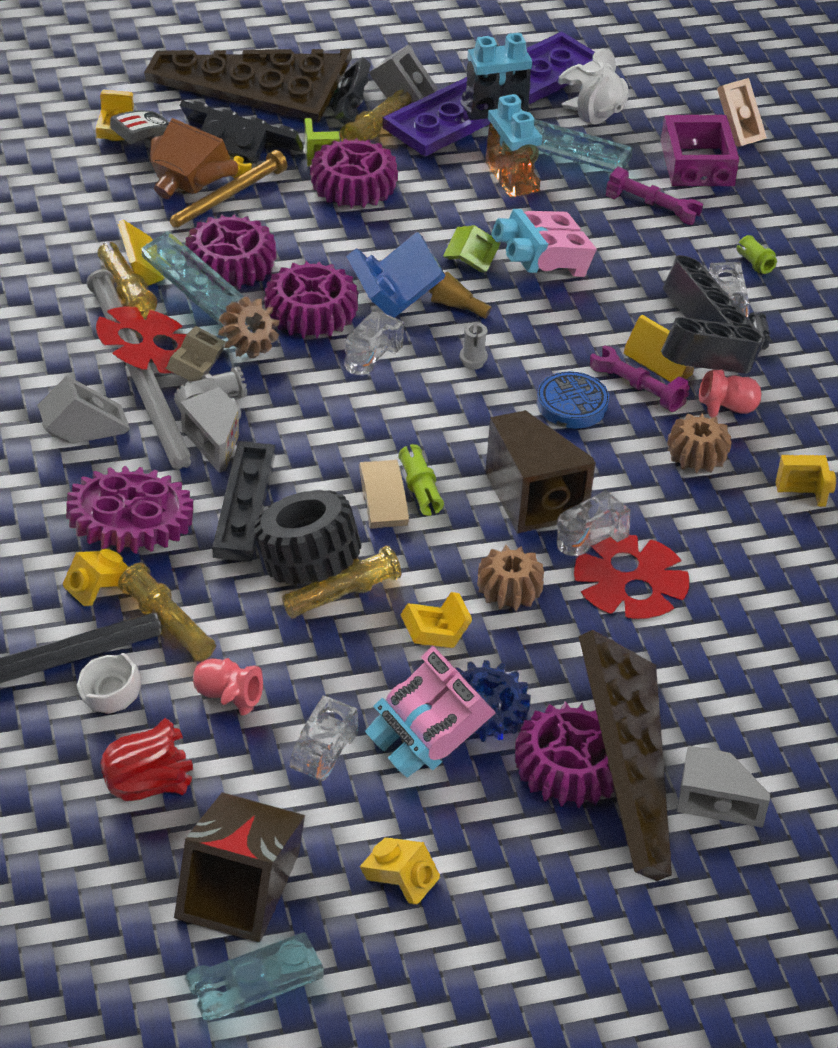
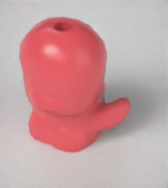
(732, 392)
(229, 682)

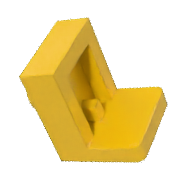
(112, 104)
(806, 475)
(92, 571)
(437, 625)
(402, 864)

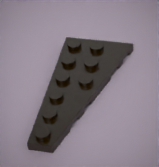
(256, 78)
(630, 724)

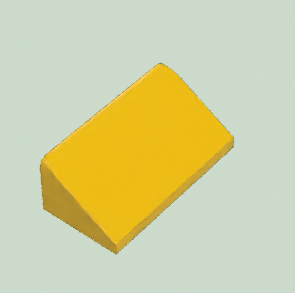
(134, 241)
(646, 346)

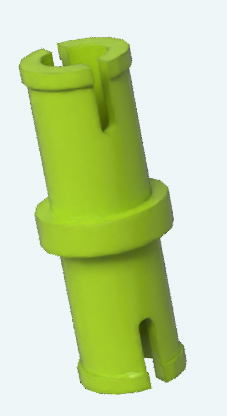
(421, 480)

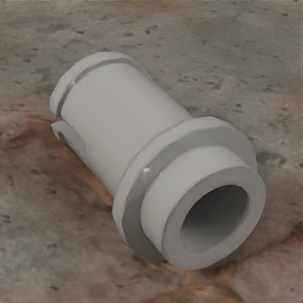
(474, 352)

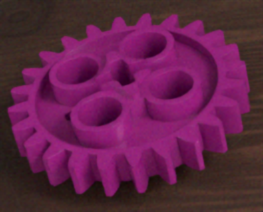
(129, 509)

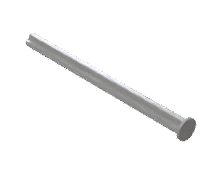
(101, 284)

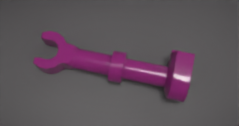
(684, 209)
(671, 396)

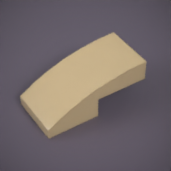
(384, 493)

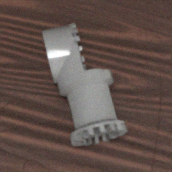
(229, 382)

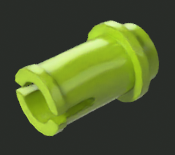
(762, 259)

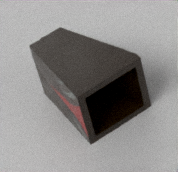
(237, 866)

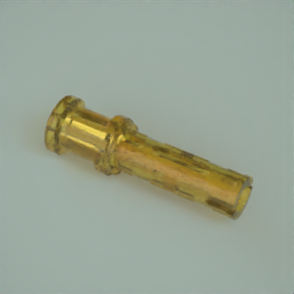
(369, 123)
(130, 286)
(357, 577)
(158, 599)

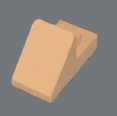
(742, 112)

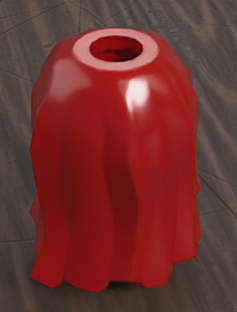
(146, 764)

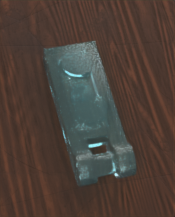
(254, 976)

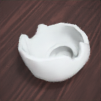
(109, 683)

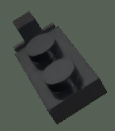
(350, 91)

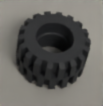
(308, 537)

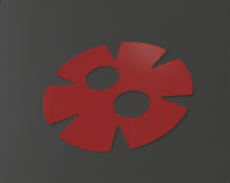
(140, 354)
(651, 568)

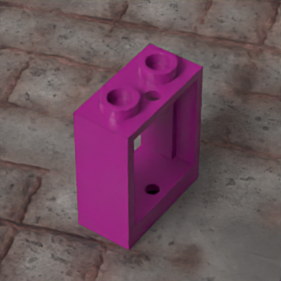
(699, 133)

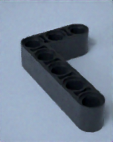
(714, 327)

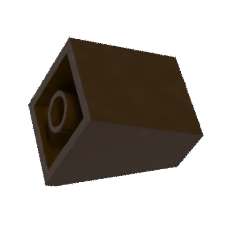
(535, 470)

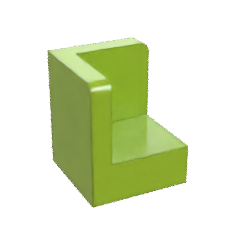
(315, 140)
(472, 247)

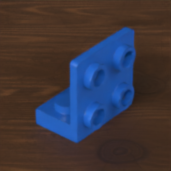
(400, 276)

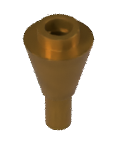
(454, 294)

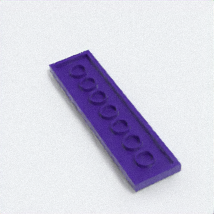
(442, 118)

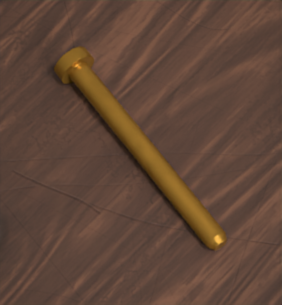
(274, 163)

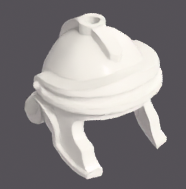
(601, 89)

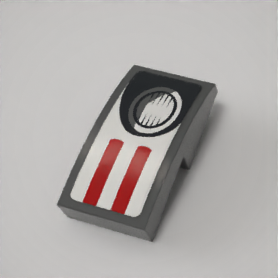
(138, 125)

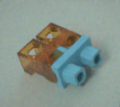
(513, 147)

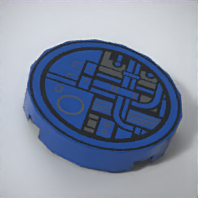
(572, 399)

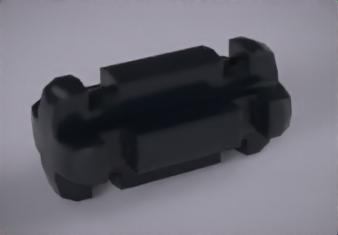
(760, 322)

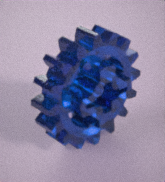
(502, 694)

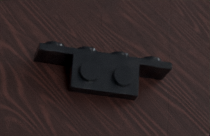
(241, 135)

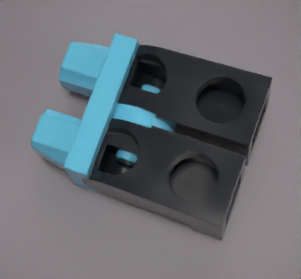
(496, 73)

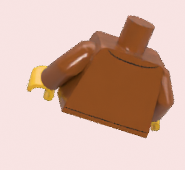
(191, 159)

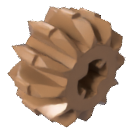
(259, 321)
(699, 443)
(510, 577)

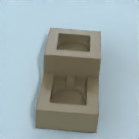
(196, 354)

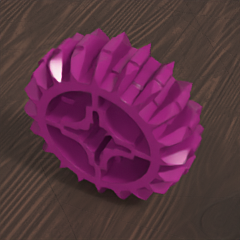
(354, 173)
(234, 248)
(312, 299)
(568, 763)

